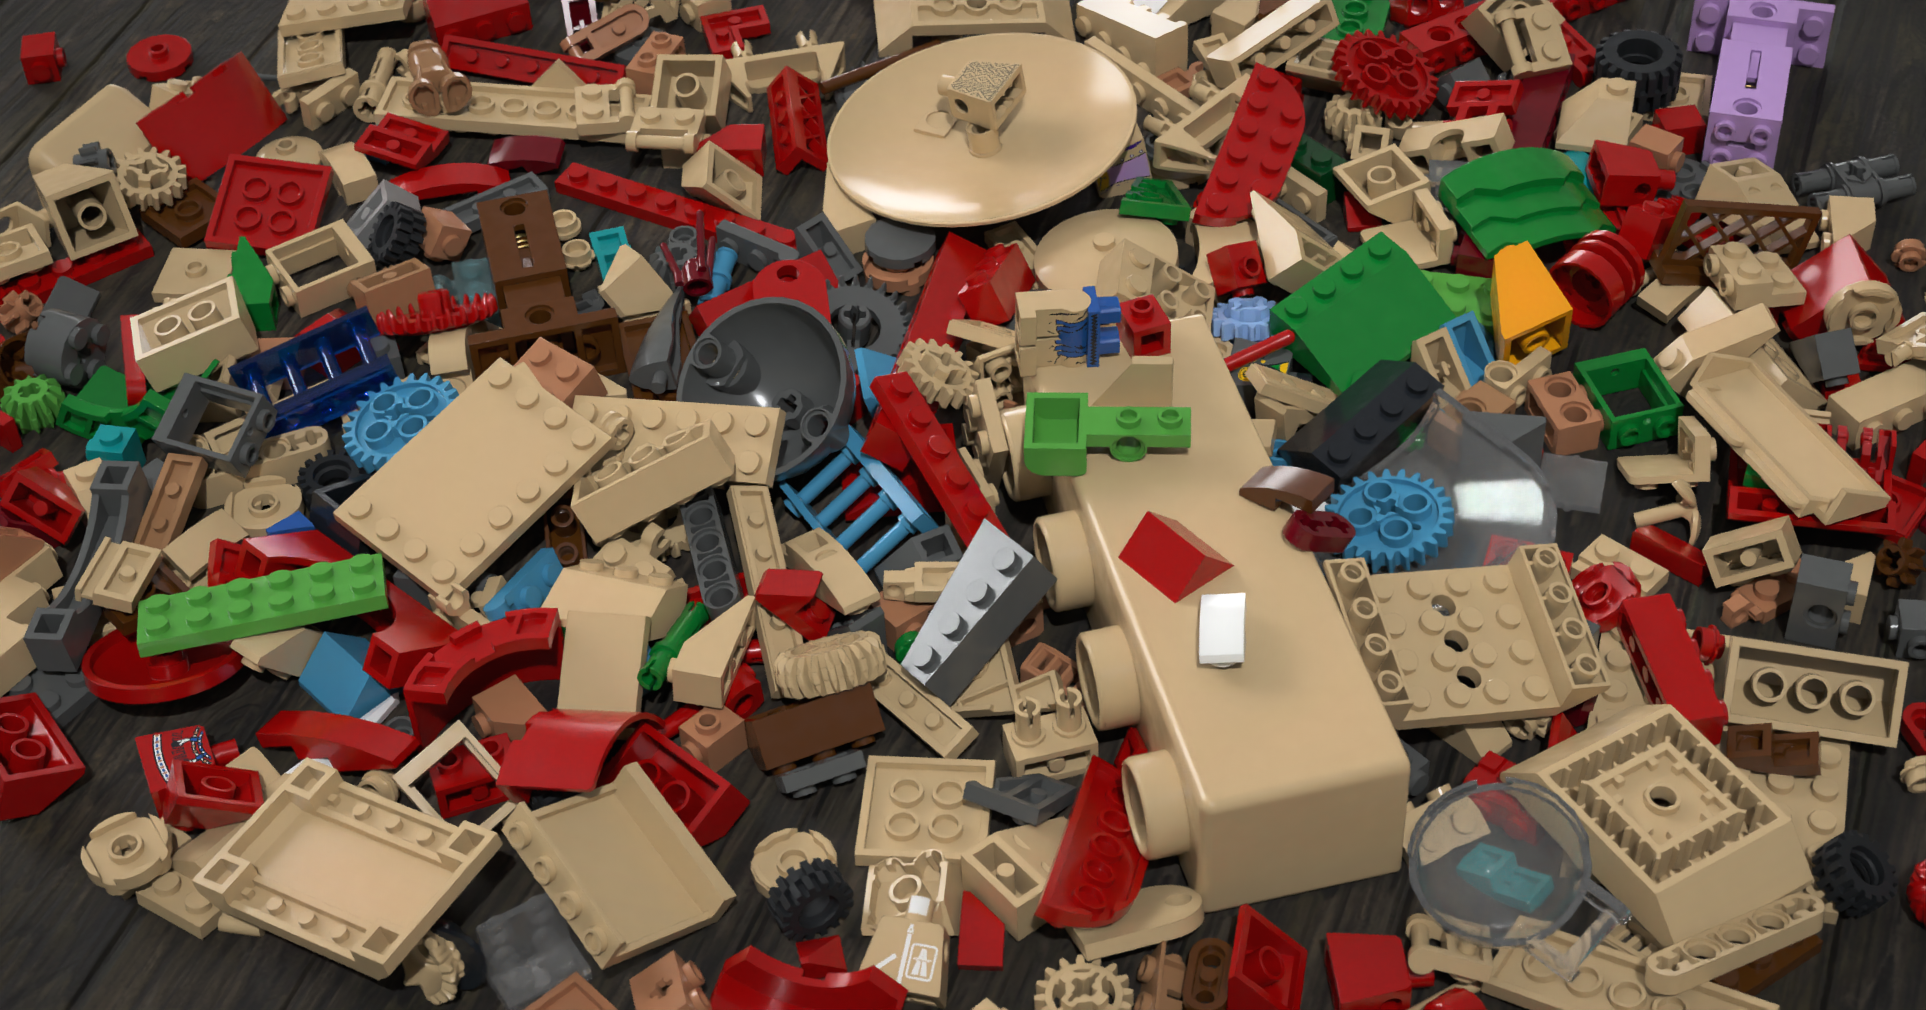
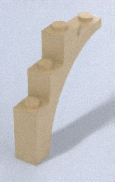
(19, 598)

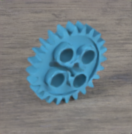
(394, 418)
(1394, 519)

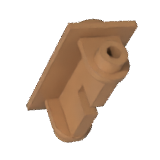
(1160, 976)

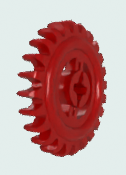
(437, 314)

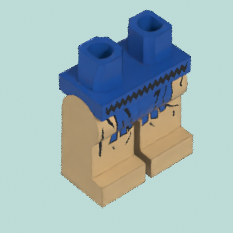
(1064, 328)

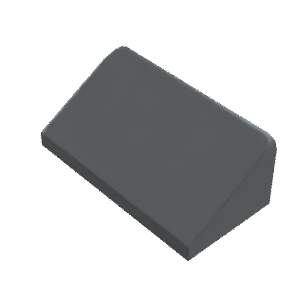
(72, 297)

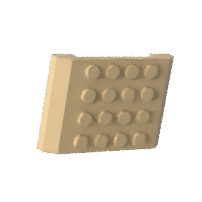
(344, 870)

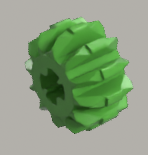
(33, 402)

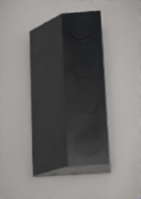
(1363, 422)

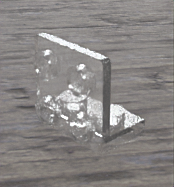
(529, 952)

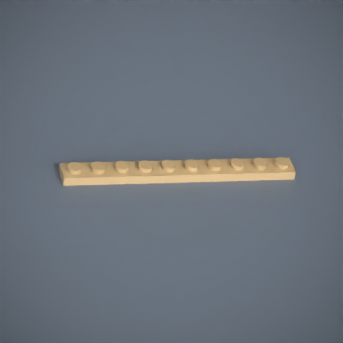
(1157, 95)

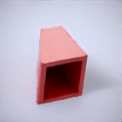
(1822, 277)

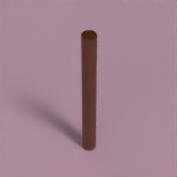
(867, 71)

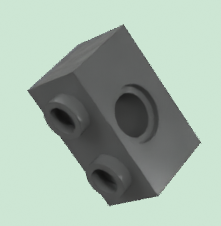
(1819, 601)

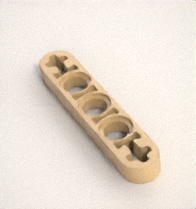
(1677, 969)

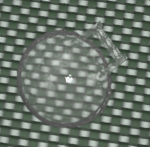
(1509, 871)

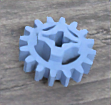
(1242, 319)

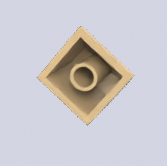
(85, 208)

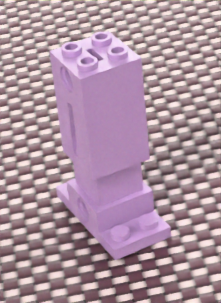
(1756, 51)

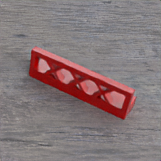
(788, 118)

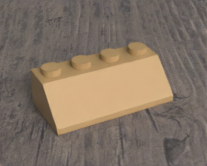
(1771, 357)
(1814, 690)

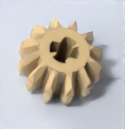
(1343, 115)

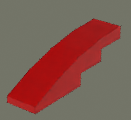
(343, 739)

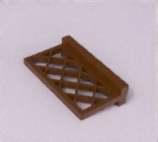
(1687, 266)

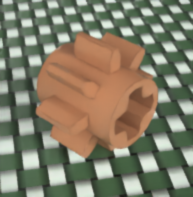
(20, 311)

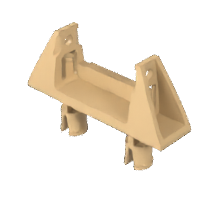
(755, 72)
(1184, 141)

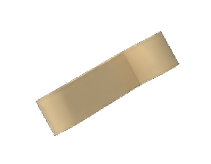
(277, 456)

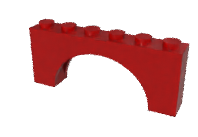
(402, 631)

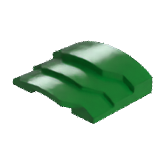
(1521, 198)

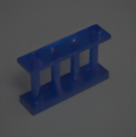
(321, 344)

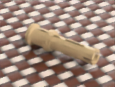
(373, 88)

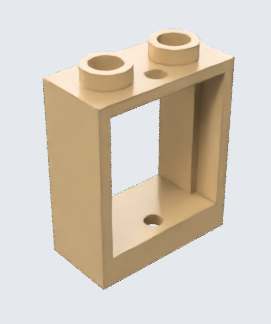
(312, 249)
(433, 755)

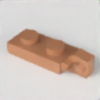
(1761, 599)

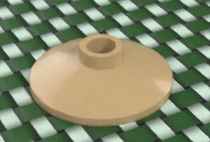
(292, 149)

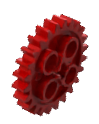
(1384, 74)

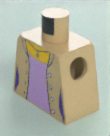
(1126, 169)

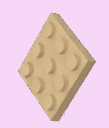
(921, 807)

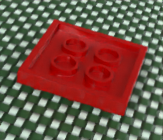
(267, 202)

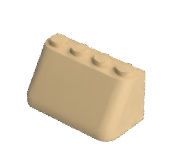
(104, 118)

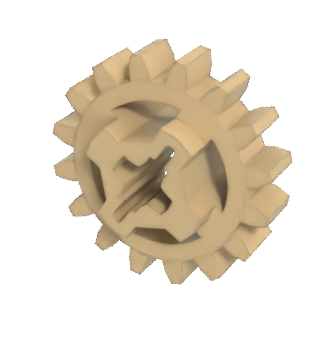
(151, 178)
(938, 372)
(1083, 987)

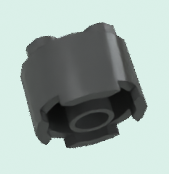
(67, 347)

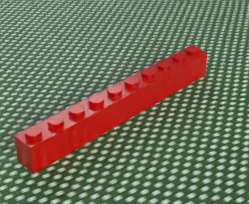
(930, 320)

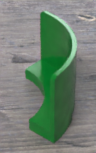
(105, 403)

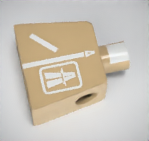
(913, 952)

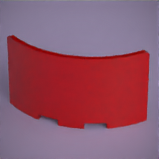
(219, 118)
(477, 658)
(564, 750)
(764, 983)

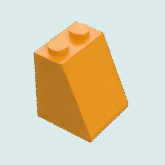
(1526, 305)

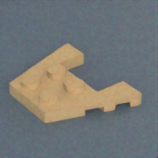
(998, 687)

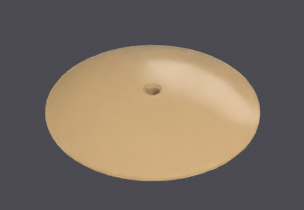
(1045, 151)

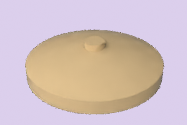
(1073, 249)

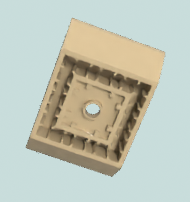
(1682, 864)

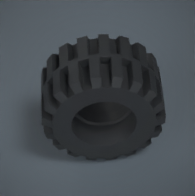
(1641, 58)

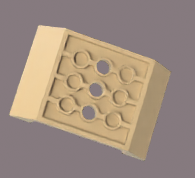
(902, 19)
(1516, 629)

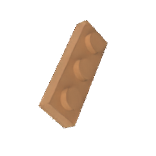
(171, 501)

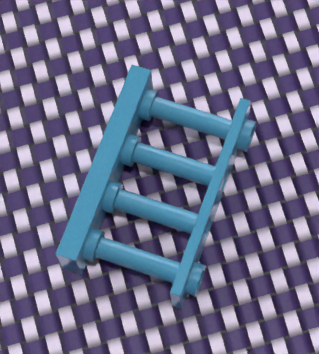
(892, 496)

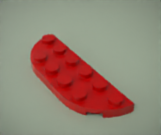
(1255, 150)
(1097, 858)

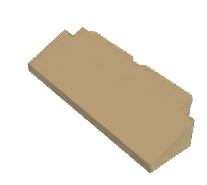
(1781, 441)

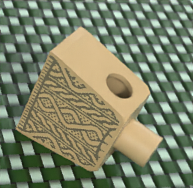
(984, 91)

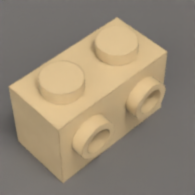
(1752, 552)

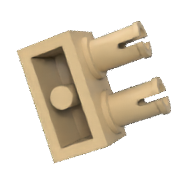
(1050, 743)

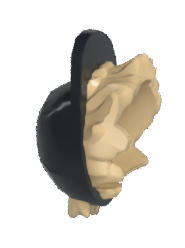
(445, 962)

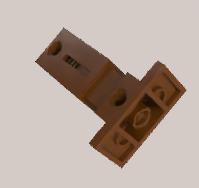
(535, 290)

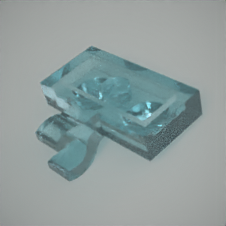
(469, 277)

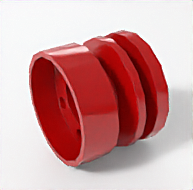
(1598, 277)

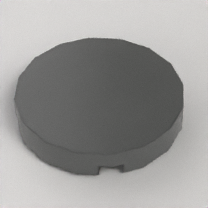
(899, 244)

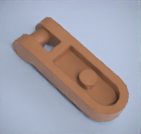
(608, 33)

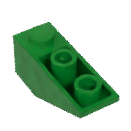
(255, 287)

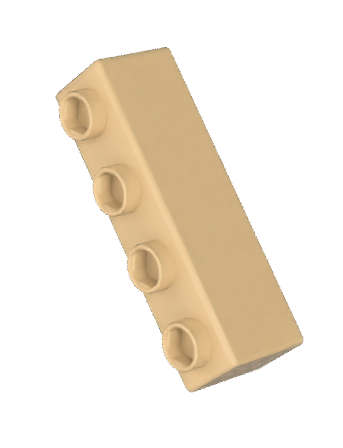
(1254, 769)

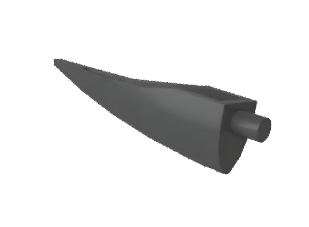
(659, 358)

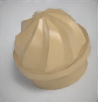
(380, 783)

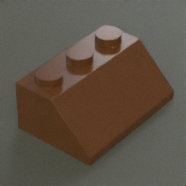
(813, 728)

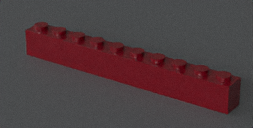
(1532, 127)

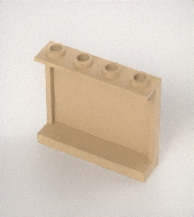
(620, 867)

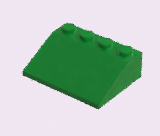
(1360, 313)

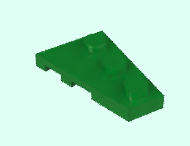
(1156, 200)

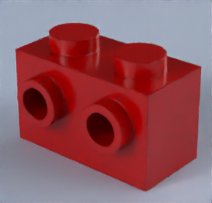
(463, 783)

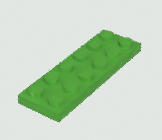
(261, 604)

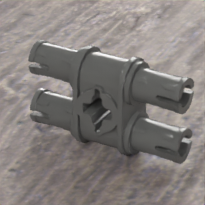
(1855, 179)

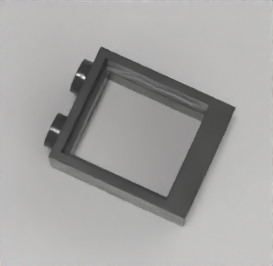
(188, 408)

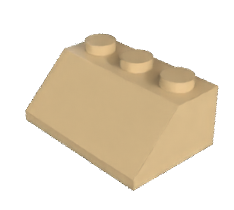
(192, 333)
(618, 591)

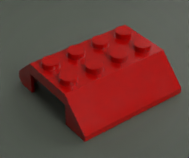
(1761, 504)

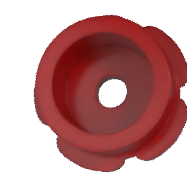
(1710, 643)

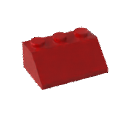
(476, 18)
(34, 757)
(694, 791)

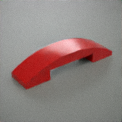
(451, 179)

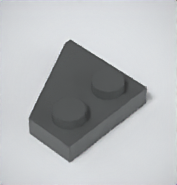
(1024, 798)

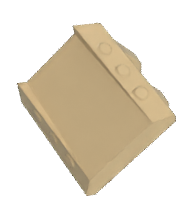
(929, 876)

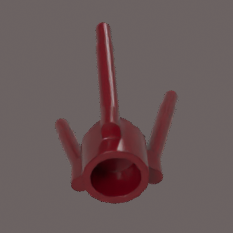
(696, 272)

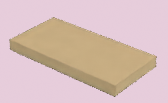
(310, 57)

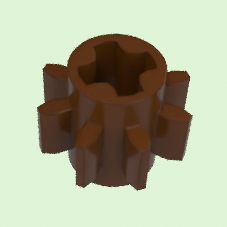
(1899, 562)

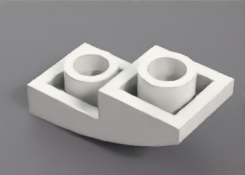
(1222, 629)

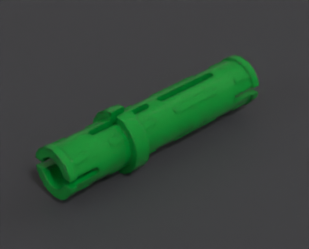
(661, 653)

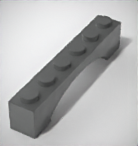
(64, 629)

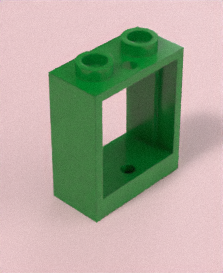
(1633, 370)

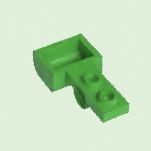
(1064, 426)

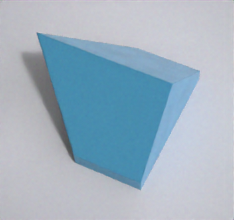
(1473, 345)

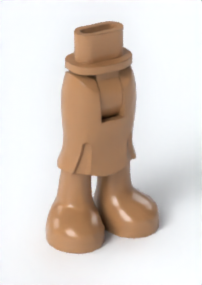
(433, 75)

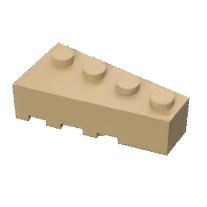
(1136, 33)
(651, 480)

